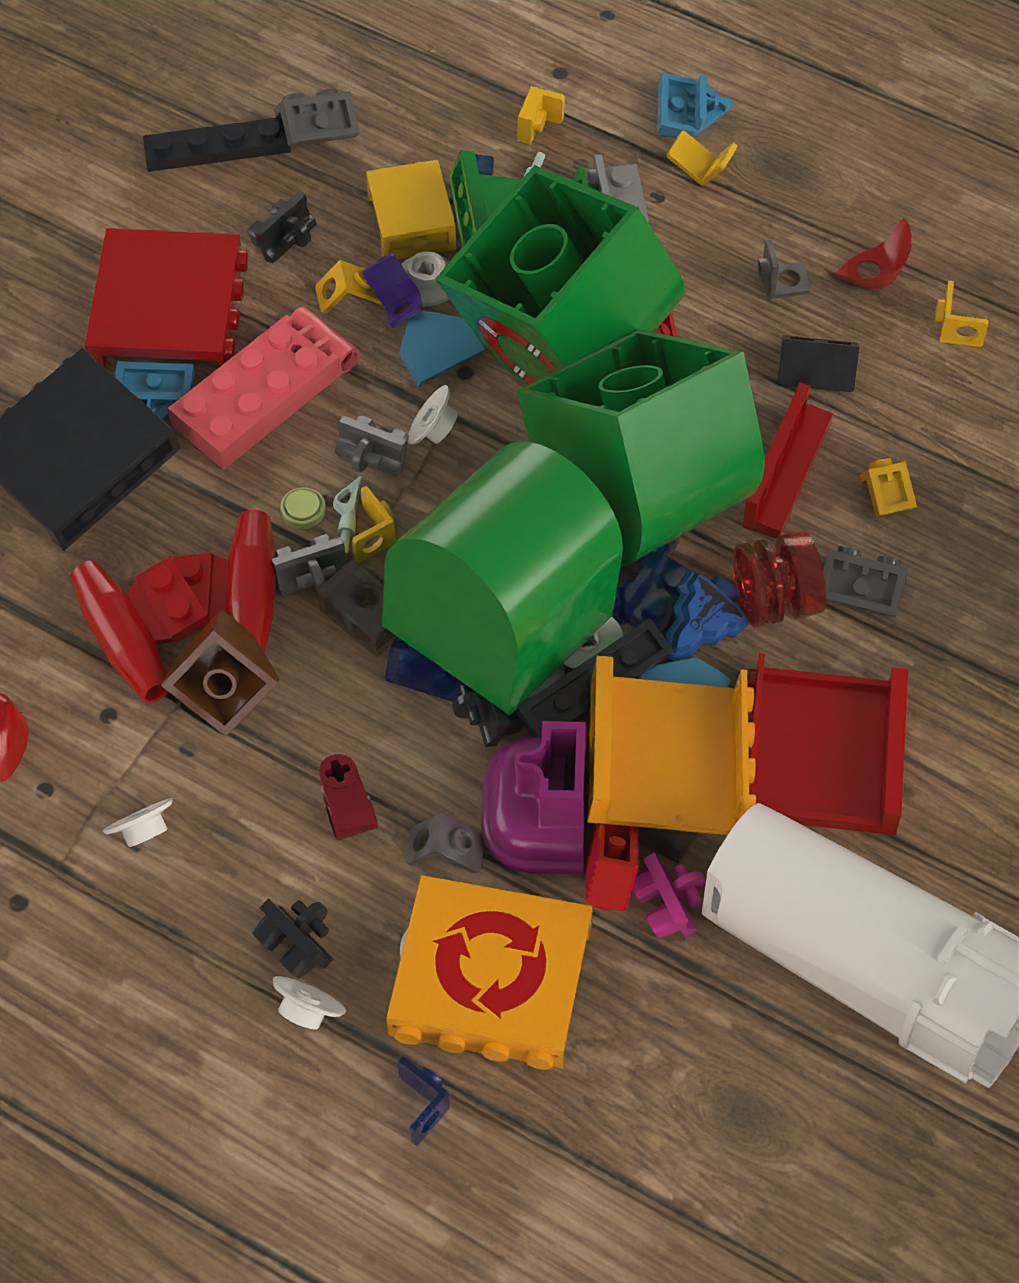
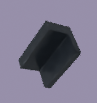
(818, 363)

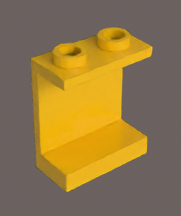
(412, 209)

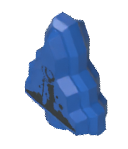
(703, 614)

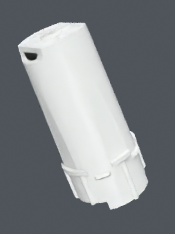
(871, 942)

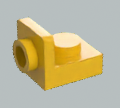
(537, 108)
(889, 487)

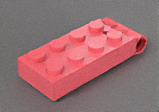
(262, 386)

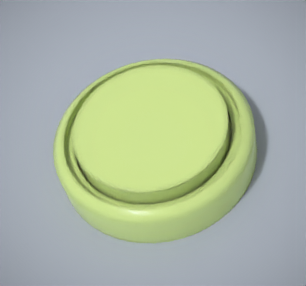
(302, 508)

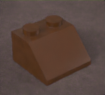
(221, 673)

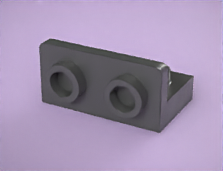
(317, 117)
(864, 582)

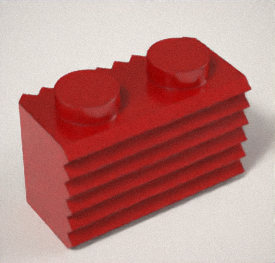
(611, 866)

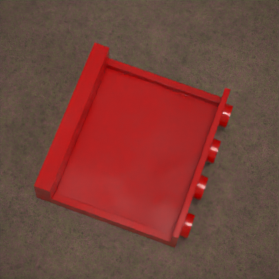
(167, 295)
(829, 747)

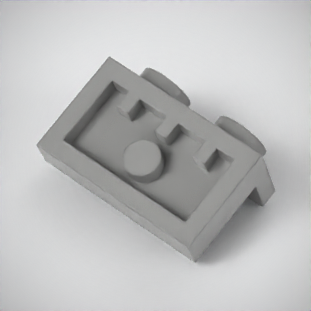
(619, 182)

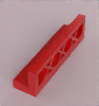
(787, 465)

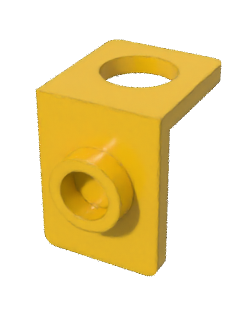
(697, 160)
(348, 280)
(951, 323)
(384, 527)

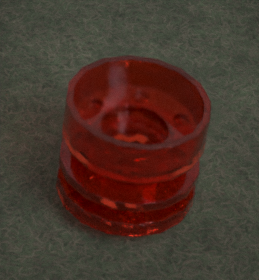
(780, 578)

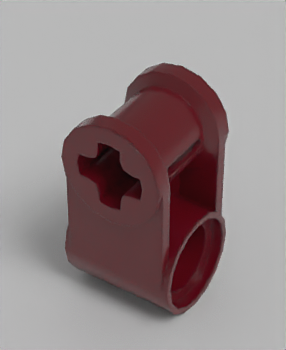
(345, 801)

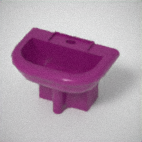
(538, 801)

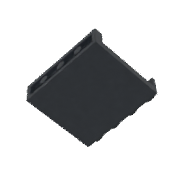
(79, 447)

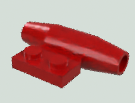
(241, 583)
(132, 623)

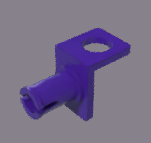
(394, 289)

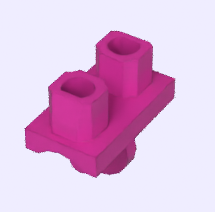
(673, 914)

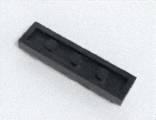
(215, 144)
(570, 695)

